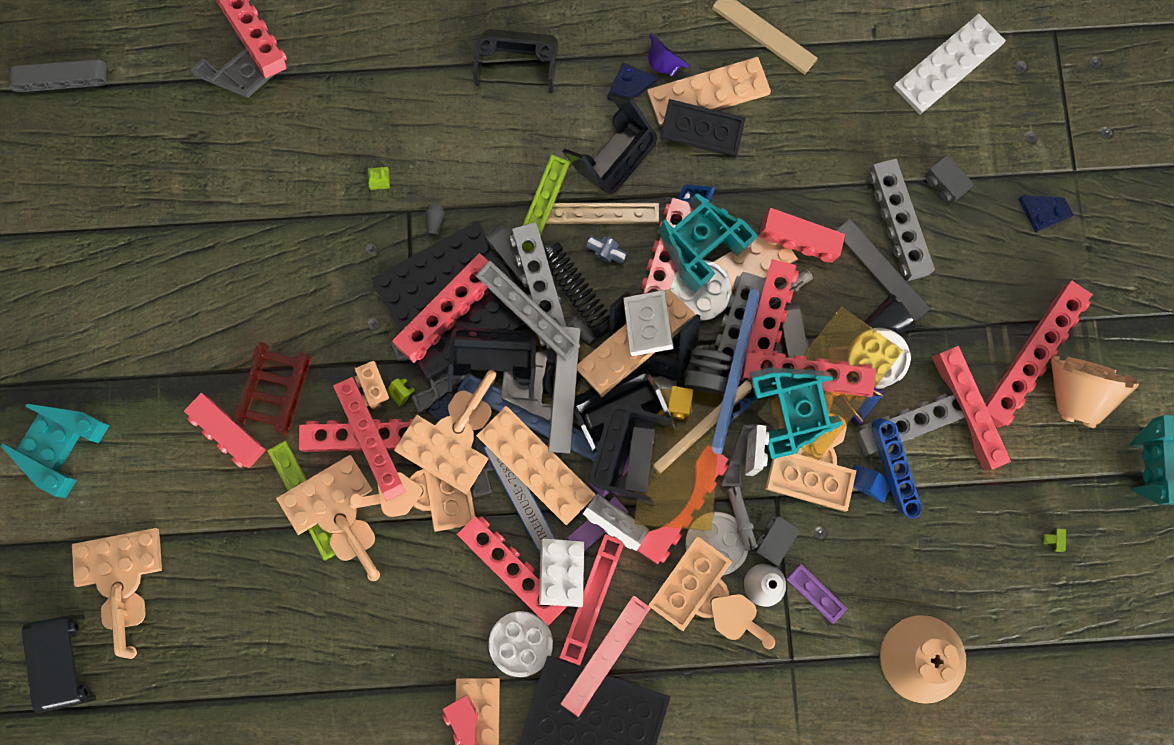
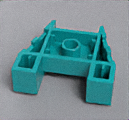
(699, 235)
(801, 407)
(50, 443)
(1158, 459)

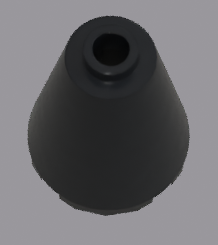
(891, 316)

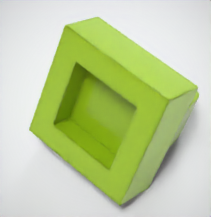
(379, 178)
(399, 392)
(1057, 540)

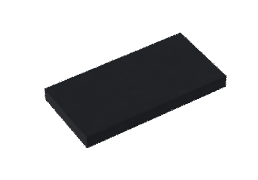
(702, 128)

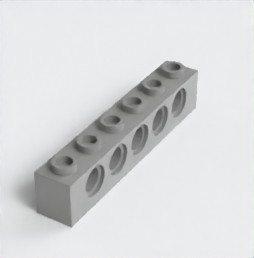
(904, 209)
(530, 234)
(742, 283)
(910, 427)

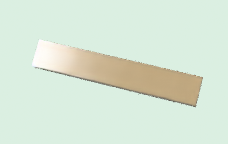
(766, 34)
(604, 213)
(697, 432)

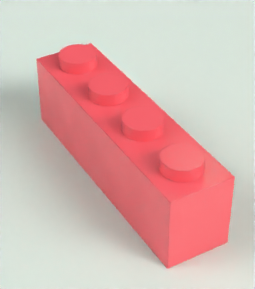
(801, 235)
(224, 430)

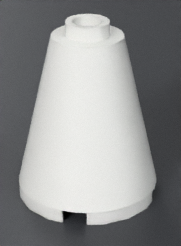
(757, 585)

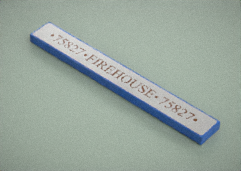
(522, 501)

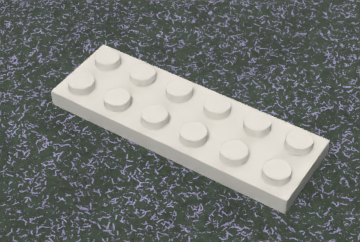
(949, 64)

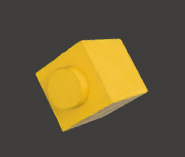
(680, 402)

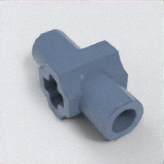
(606, 249)

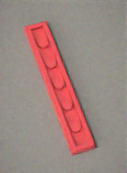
(605, 656)

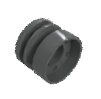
(709, 371)

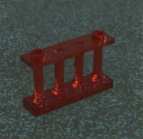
(287, 403)

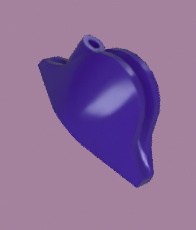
(662, 59)

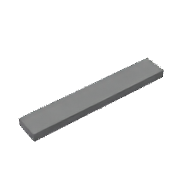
(528, 311)
(563, 399)

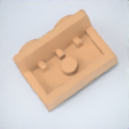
(372, 384)

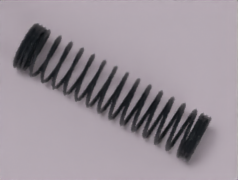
(555, 249)

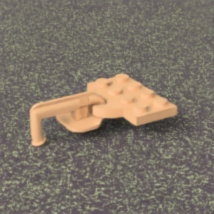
(447, 452)
(813, 480)
(326, 500)
(447, 504)
(114, 562)
(694, 585)

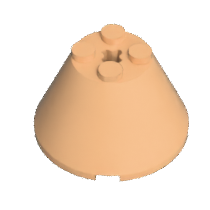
(1088, 390)
(923, 659)

